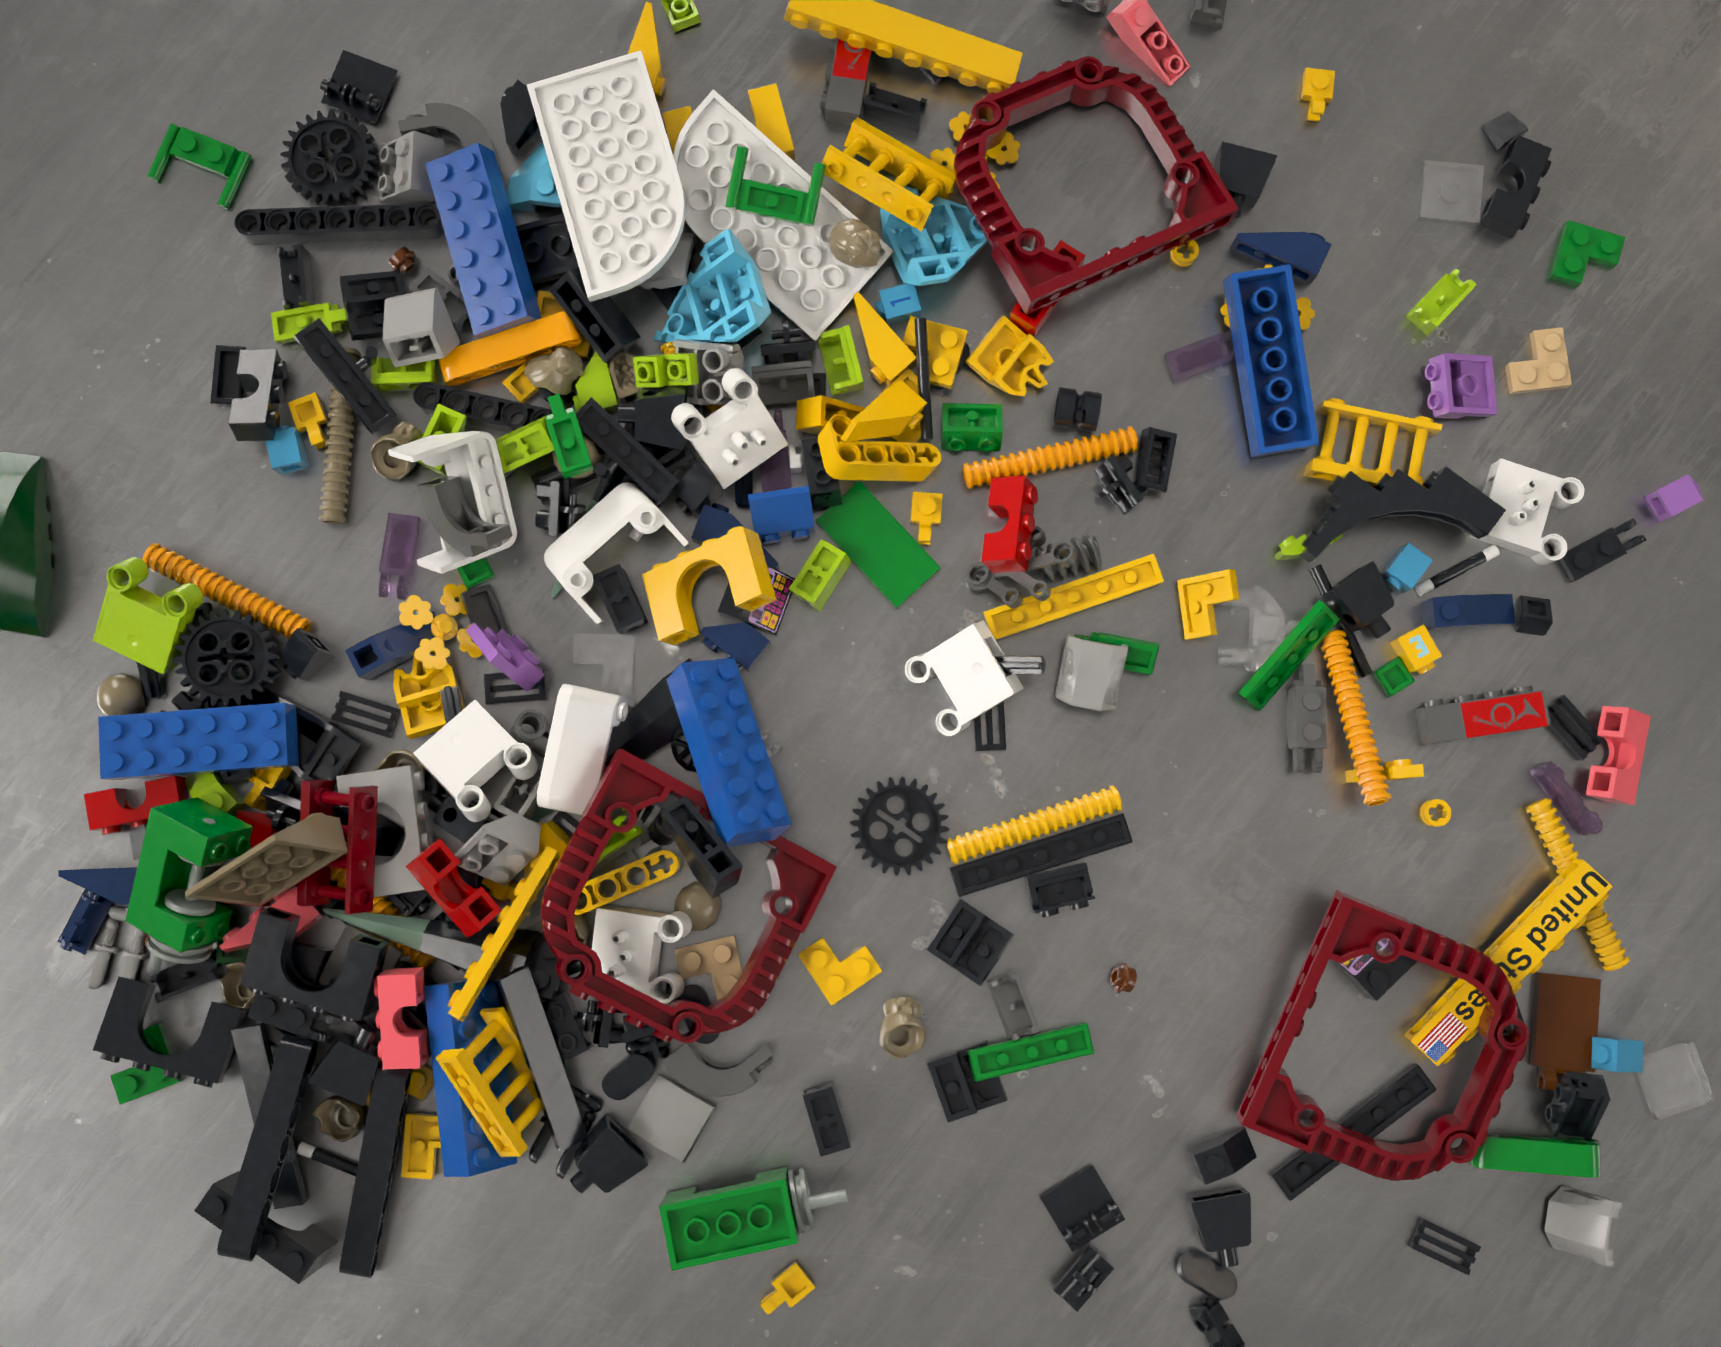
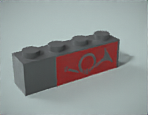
(846, 82)
(1482, 717)

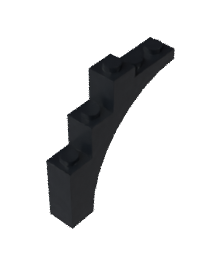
(1442, 498)

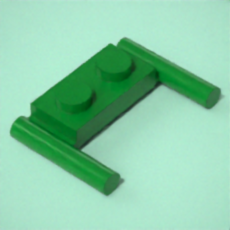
(204, 153)
(773, 200)

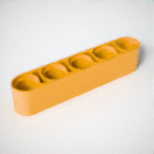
(508, 348)

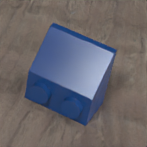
(782, 514)

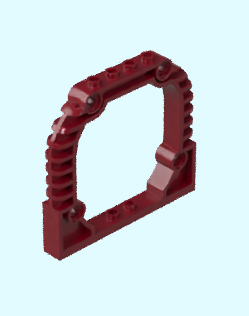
(1046, 276)
(794, 874)
(1353, 930)

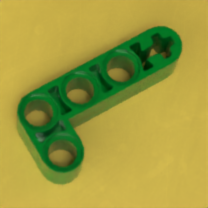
(1540, 1155)

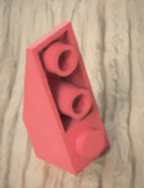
(1148, 39)
(241, 938)

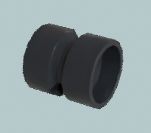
(1066, 409)

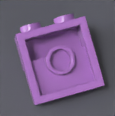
(1461, 386)
(508, 655)

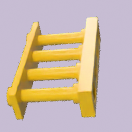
(896, 159)
(1326, 469)
(475, 1087)

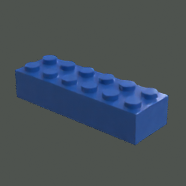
(483, 240)
(1270, 361)
(198, 741)
(728, 752)
(463, 1143)

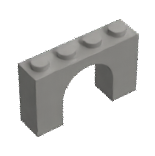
(402, 791)

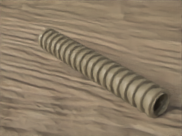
(337, 456)

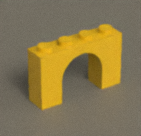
(766, 111)
(672, 582)

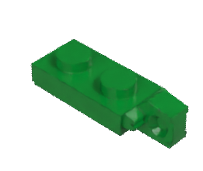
(567, 439)
(1140, 653)

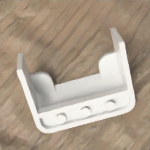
(479, 468)
(596, 527)
(578, 746)

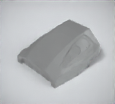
(675, 270)
(712, 364)
(1090, 673)
(1583, 1224)

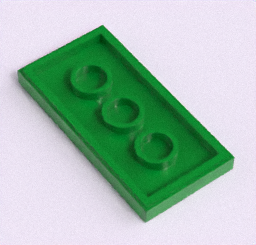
(878, 544)

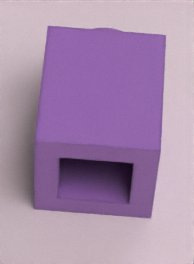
(1674, 498)

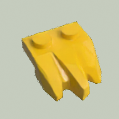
(1010, 358)
(420, 697)

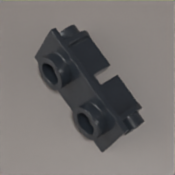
(1210, 1321)

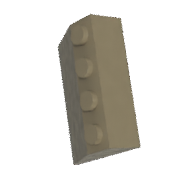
(275, 863)

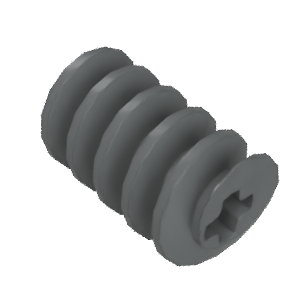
(1088, 553)

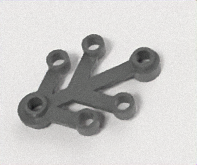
(990, 579)

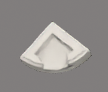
(795, 453)

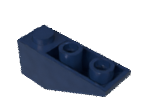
(386, 649)

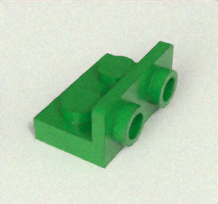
(971, 427)

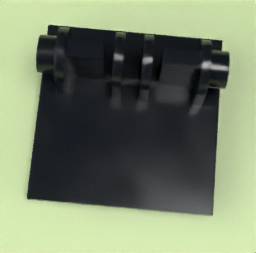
(358, 86)
(1082, 1208)

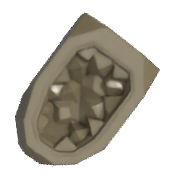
(624, 377)

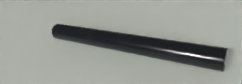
(923, 377)
(1356, 650)

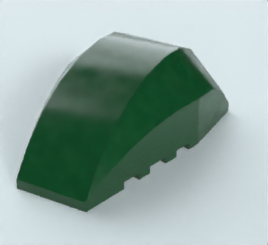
(24, 546)

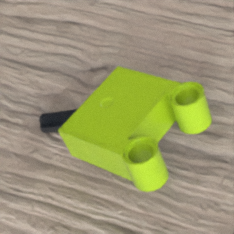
(143, 623)

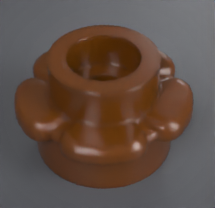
(403, 260)
(1123, 978)

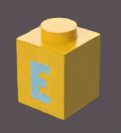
(1416, 650)

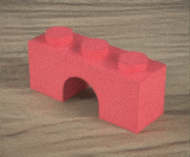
(1626, 737)
(399, 1044)

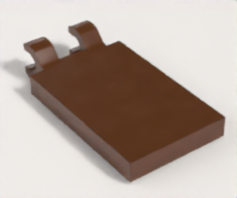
(1563, 1025)

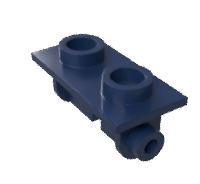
(84, 922)

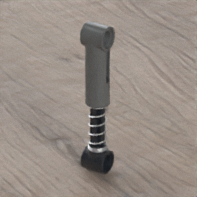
(538, 743)

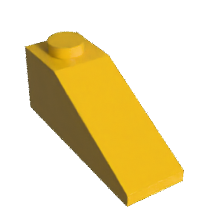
(647, 41)
(884, 349)
(887, 415)

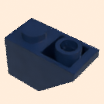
(737, 642)

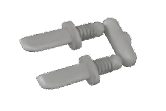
(106, 948)

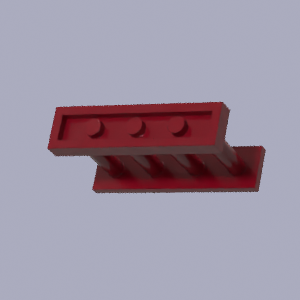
(319, 797)

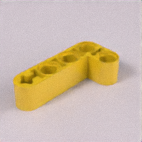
(874, 458)
(621, 879)

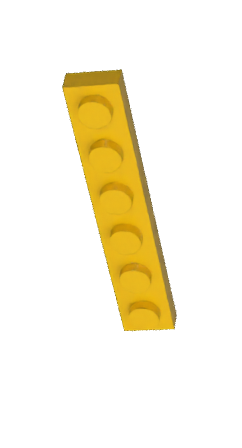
(1075, 597)
(496, 943)

